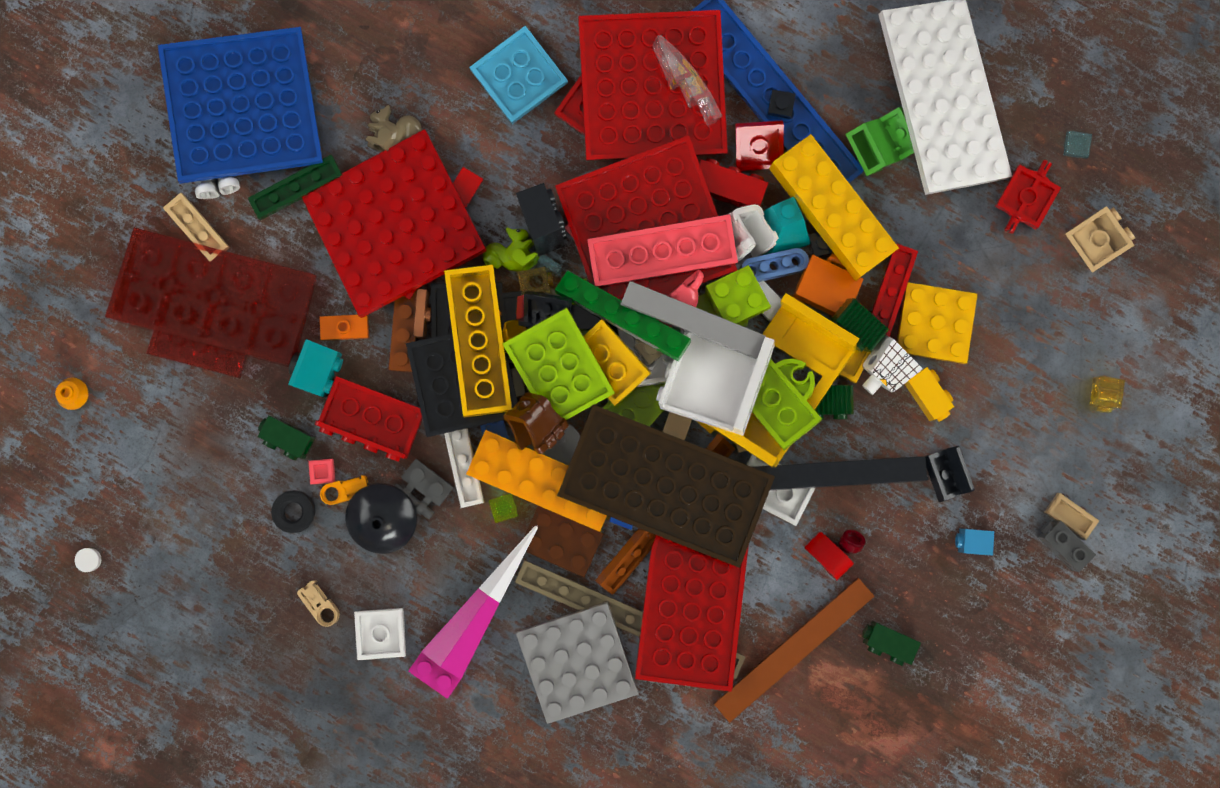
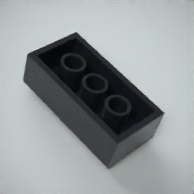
(542, 218)

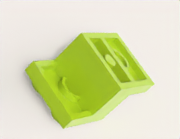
(735, 297)

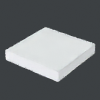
(380, 633)

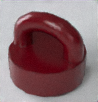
(852, 541)

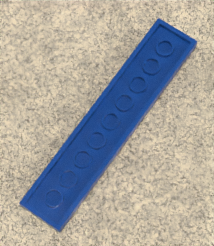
(754, 76)

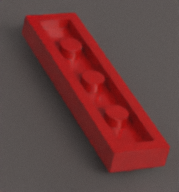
(894, 286)

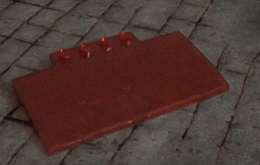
(210, 309)

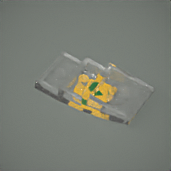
(681, 73)

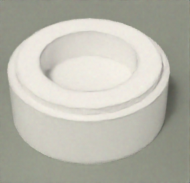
(87, 559)

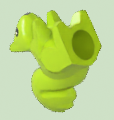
(515, 256)

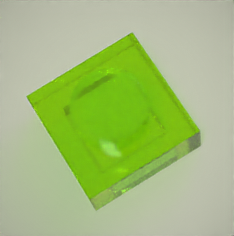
(503, 508)

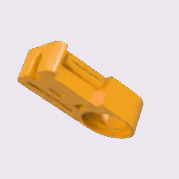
(346, 489)

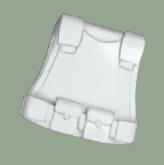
(751, 231)

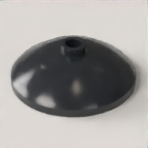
(388, 506)

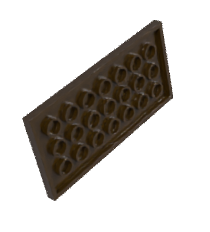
(666, 486)

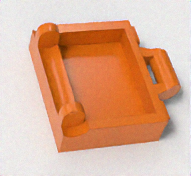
(826, 284)

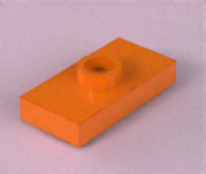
(343, 327)

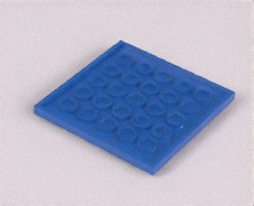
(239, 104)

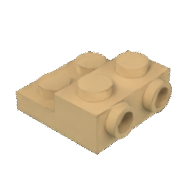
(1100, 238)

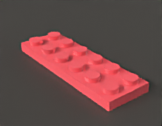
(662, 250)

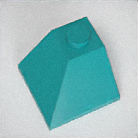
(789, 225)

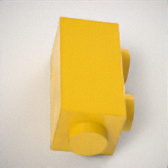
(930, 395)

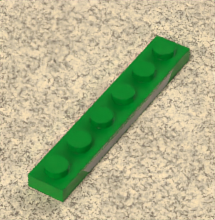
(630, 321)

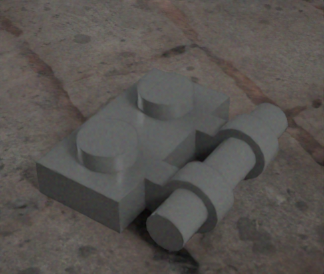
(429, 484)

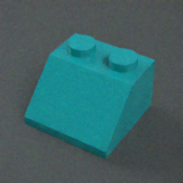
(316, 368)

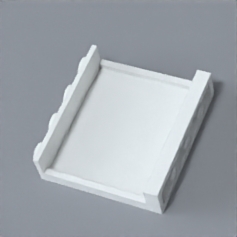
(715, 384)

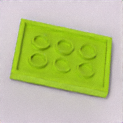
(559, 364)

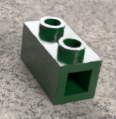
(286, 437)
(891, 642)

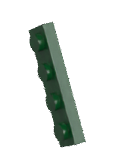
(294, 187)

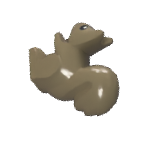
(388, 133)

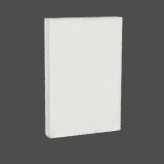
(784, 503)

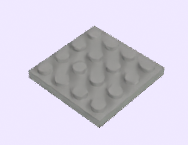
(577, 662)

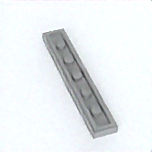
(693, 320)

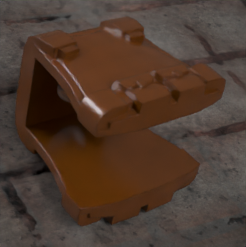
(535, 423)

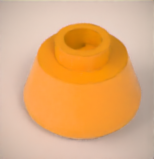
(71, 393)

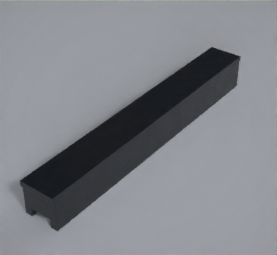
(847, 473)

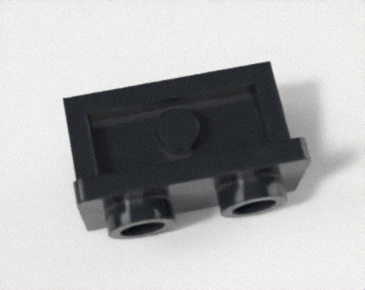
(541, 306)
(949, 473)

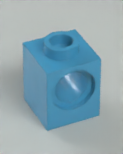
(975, 541)

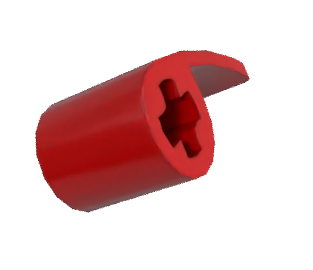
(829, 555)

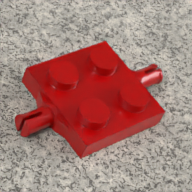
(1028, 196)

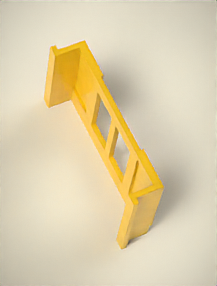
(807, 338)

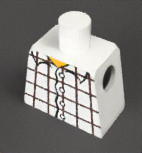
(889, 366)

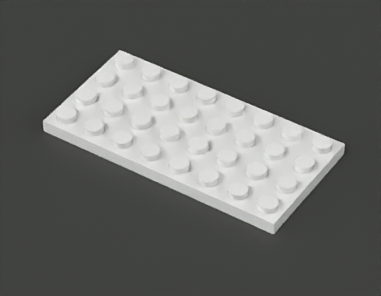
(945, 95)

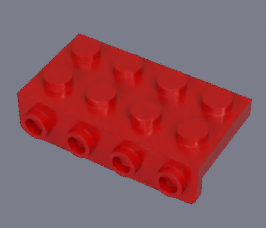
(370, 419)

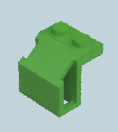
(882, 141)

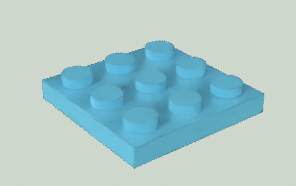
(518, 75)

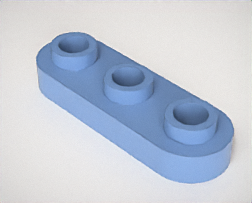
(781, 260)

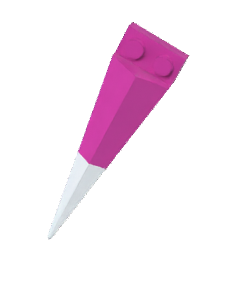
(451, 650)

